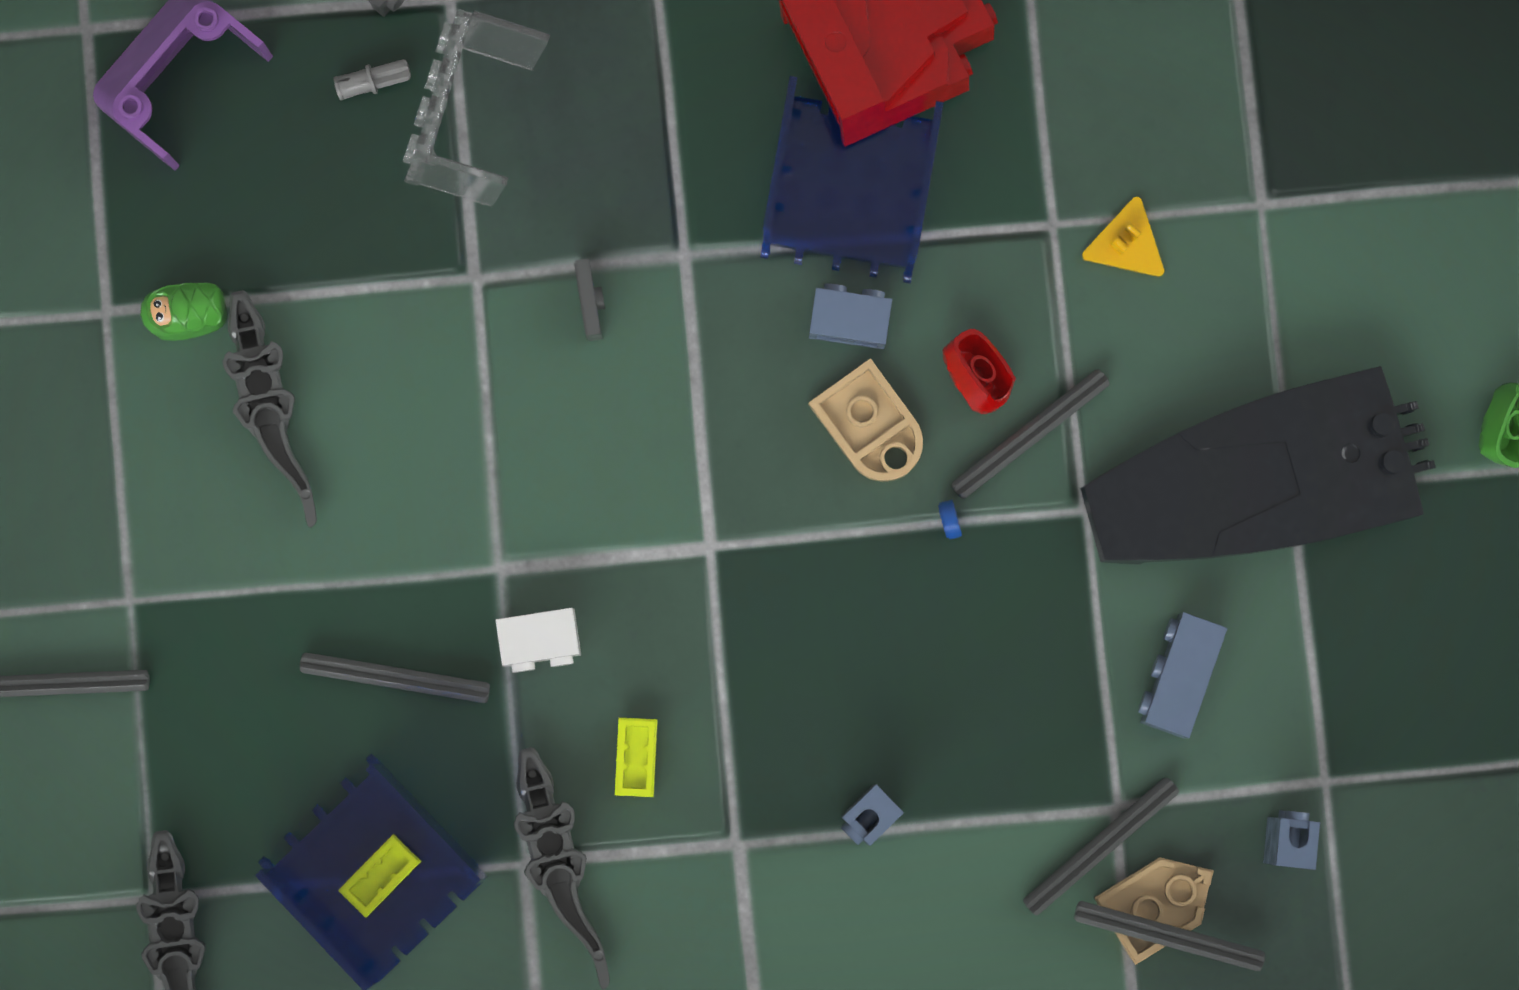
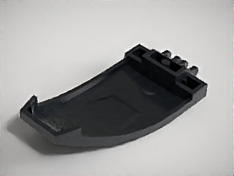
(1264, 477)

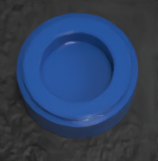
(950, 519)

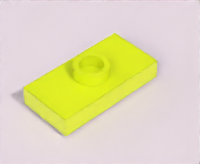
(636, 757)
(379, 875)

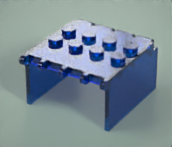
(850, 199)
(339, 845)

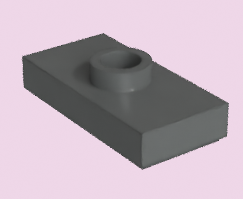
(590, 299)

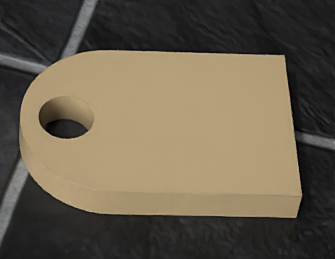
(868, 421)

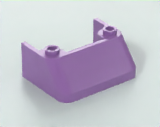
(123, 86)

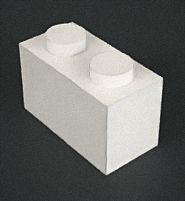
(538, 639)

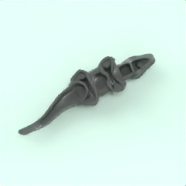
(262, 401)
(554, 862)
(169, 913)

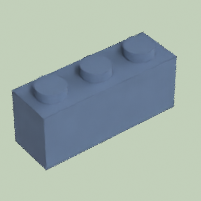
(1182, 674)

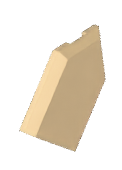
(1162, 893)

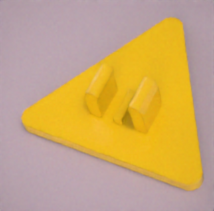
(1127, 243)

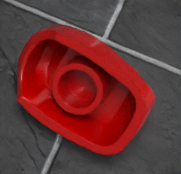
(978, 371)

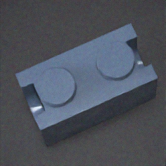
(850, 316)
(878, 811)
(1291, 840)

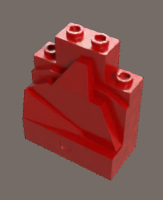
(887, 55)

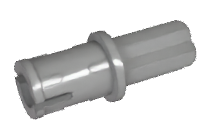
(371, 79)

